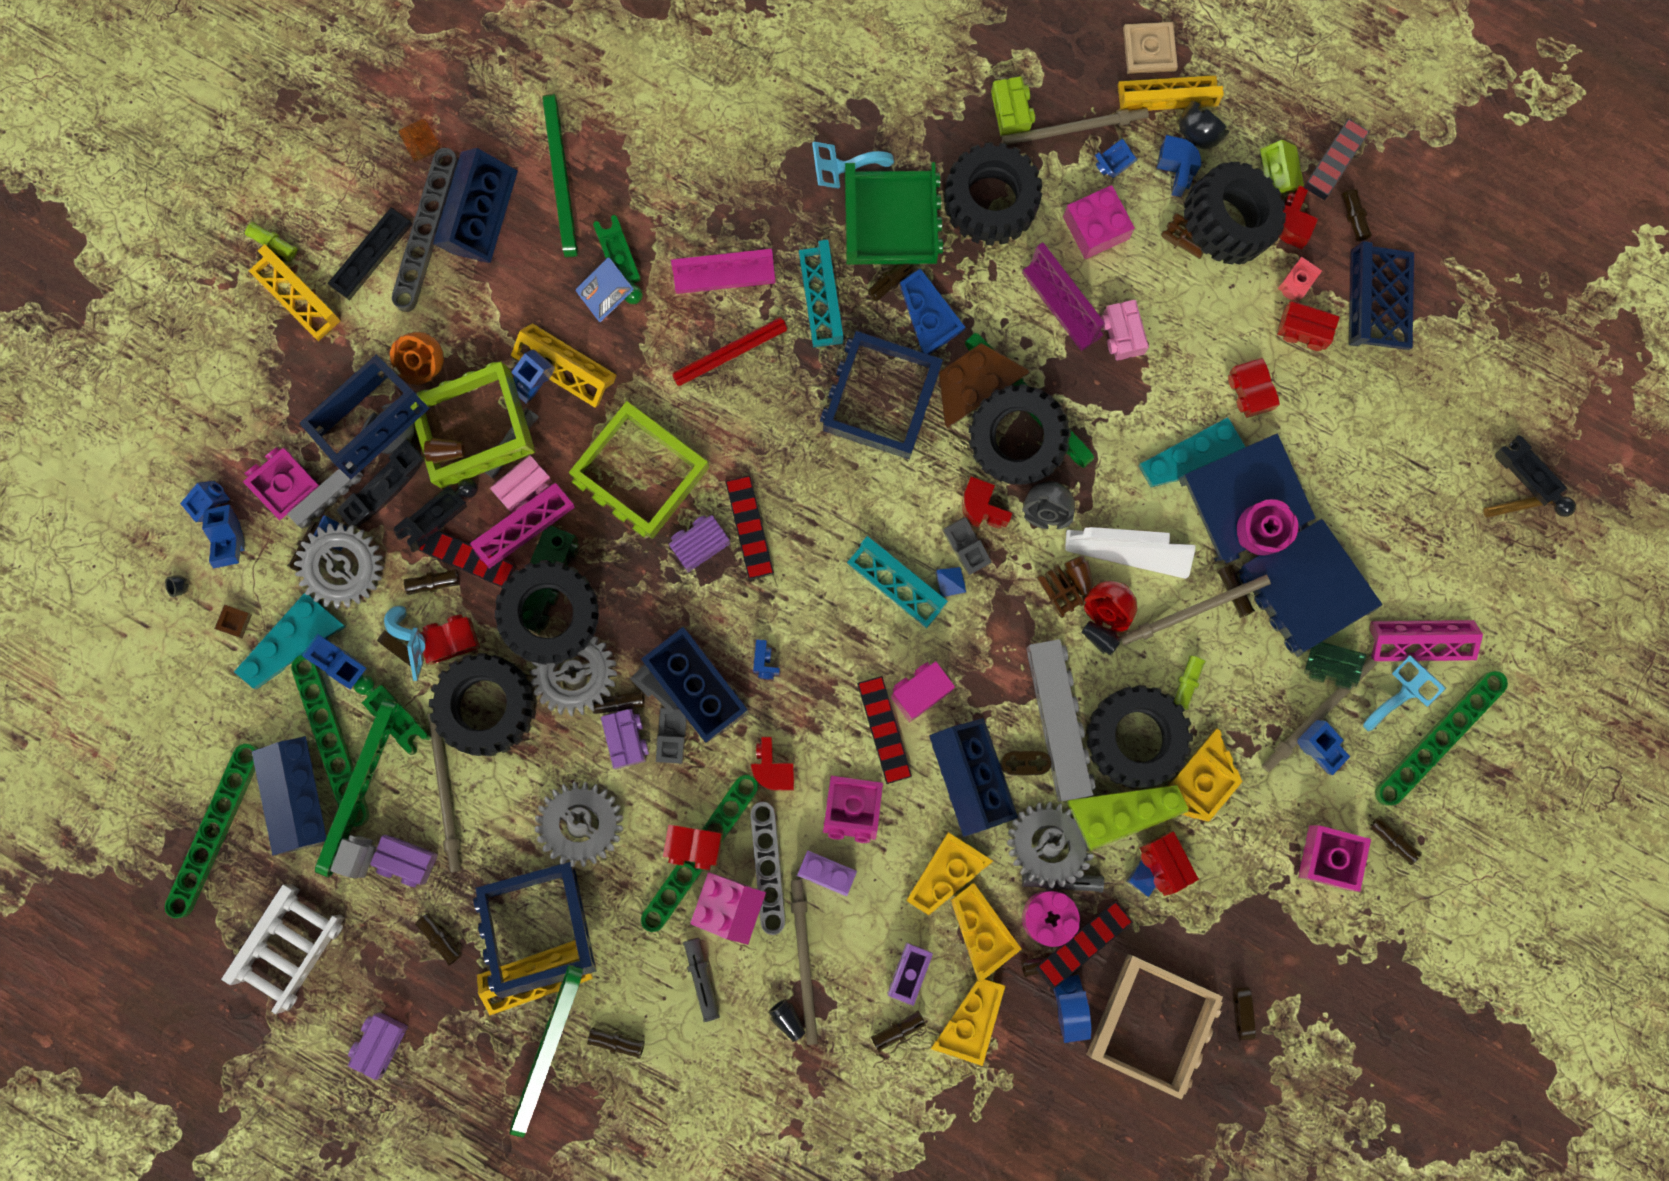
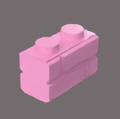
(1125, 330)
(521, 484)

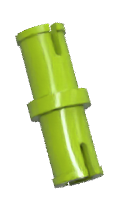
(271, 240)
(1189, 681)

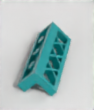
(829, 288)
(903, 574)

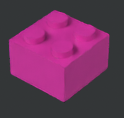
(1098, 222)
(922, 691)
(1334, 858)
(728, 908)

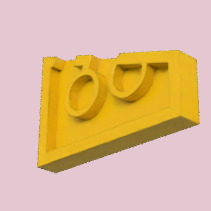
(946, 873)
(983, 932)
(972, 1025)

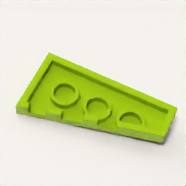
(1122, 814)

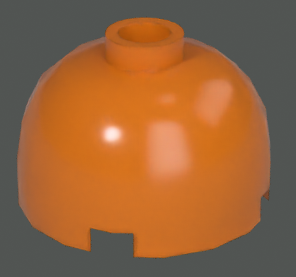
(417, 357)

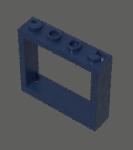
(844, 369)
(378, 433)
(579, 923)

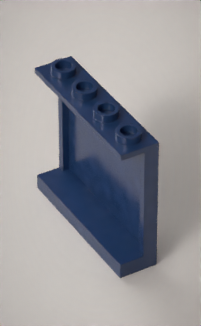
(1239, 481)
(1311, 589)

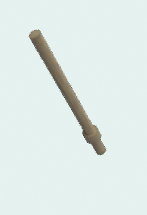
(1122, 117)
(1146, 630)
(1284, 749)
(451, 843)
(799, 908)

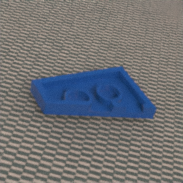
(929, 313)

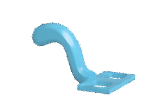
(838, 166)
(416, 641)
(1409, 690)

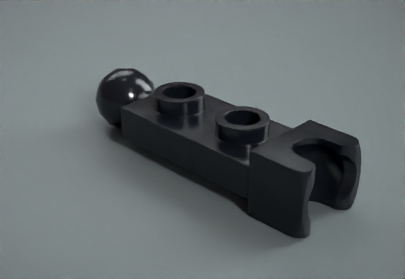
(1535, 475)
(435, 514)

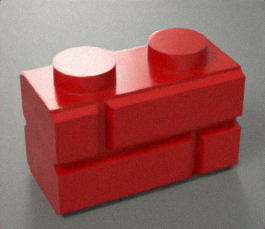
(1308, 326)
(1168, 864)

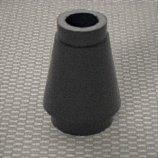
(1102, 637)
(787, 1020)

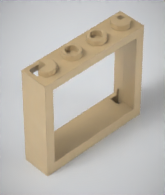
(1201, 1034)

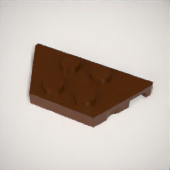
(973, 379)

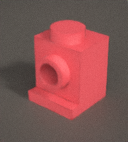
(1301, 271)

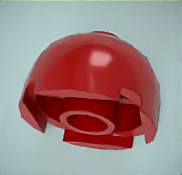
(1112, 604)

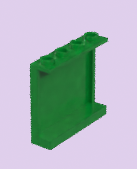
(892, 216)

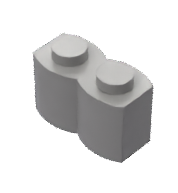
(353, 857)

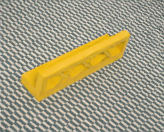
(1168, 97)
(296, 285)
(563, 359)
(530, 965)

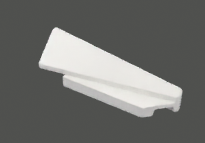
(1133, 548)

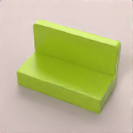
(1282, 165)

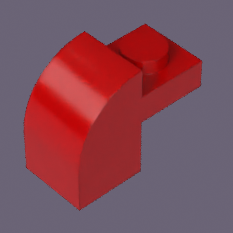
(1297, 225)
(976, 506)
(769, 775)

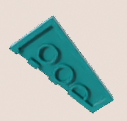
(1192, 454)
(287, 641)

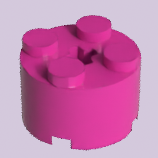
(1277, 517)
(1065, 924)

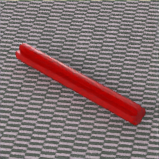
(729, 351)

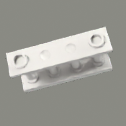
(256, 947)

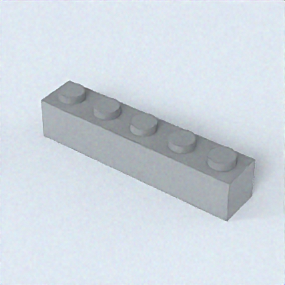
(322, 497)

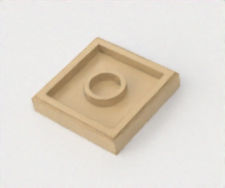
(1150, 47)

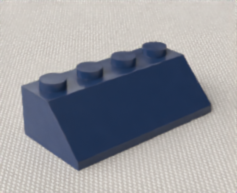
(475, 206)
(695, 685)
(973, 777)
(289, 796)

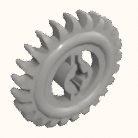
(357, 584)
(591, 692)
(559, 809)
(1062, 829)

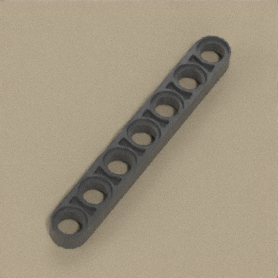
(426, 241)

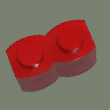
(1253, 388)
(449, 639)
(692, 845)

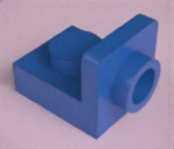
(202, 497)
(763, 656)

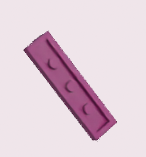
(723, 271)
(519, 522)
(1428, 635)

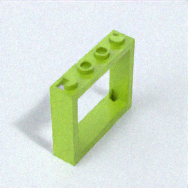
(488, 459)
(620, 511)

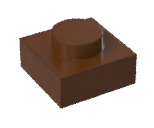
(233, 621)

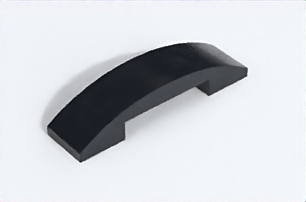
(383, 487)

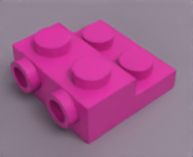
(280, 482)
(853, 809)

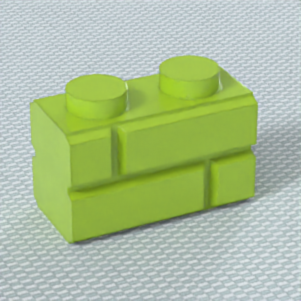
(1012, 106)

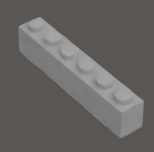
(1059, 720)

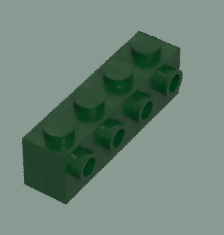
(552, 546)

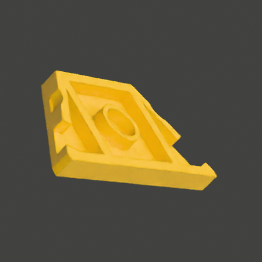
(1207, 778)

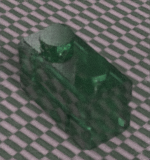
(1335, 664)

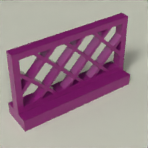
(1063, 298)

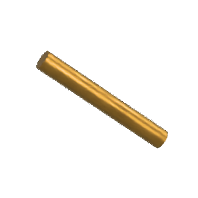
(1512, 507)

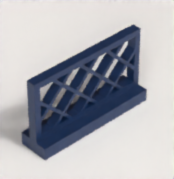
(1362, 291)

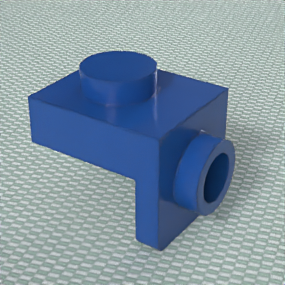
(1115, 159)

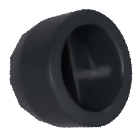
(175, 585)

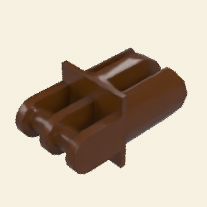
(1185, 240)
(1060, 591)

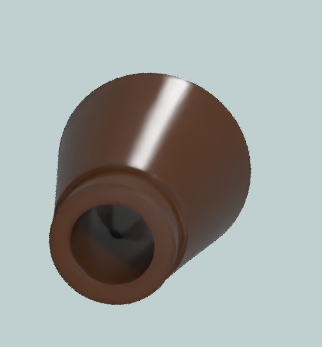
(443, 450)
(1080, 574)

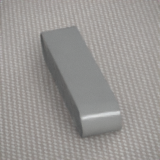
(760, 856)

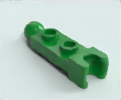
(617, 249)
(405, 725)

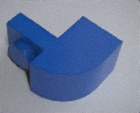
(1179, 157)
(531, 374)
(225, 535)
(334, 661)
(1324, 746)
(1073, 1010)

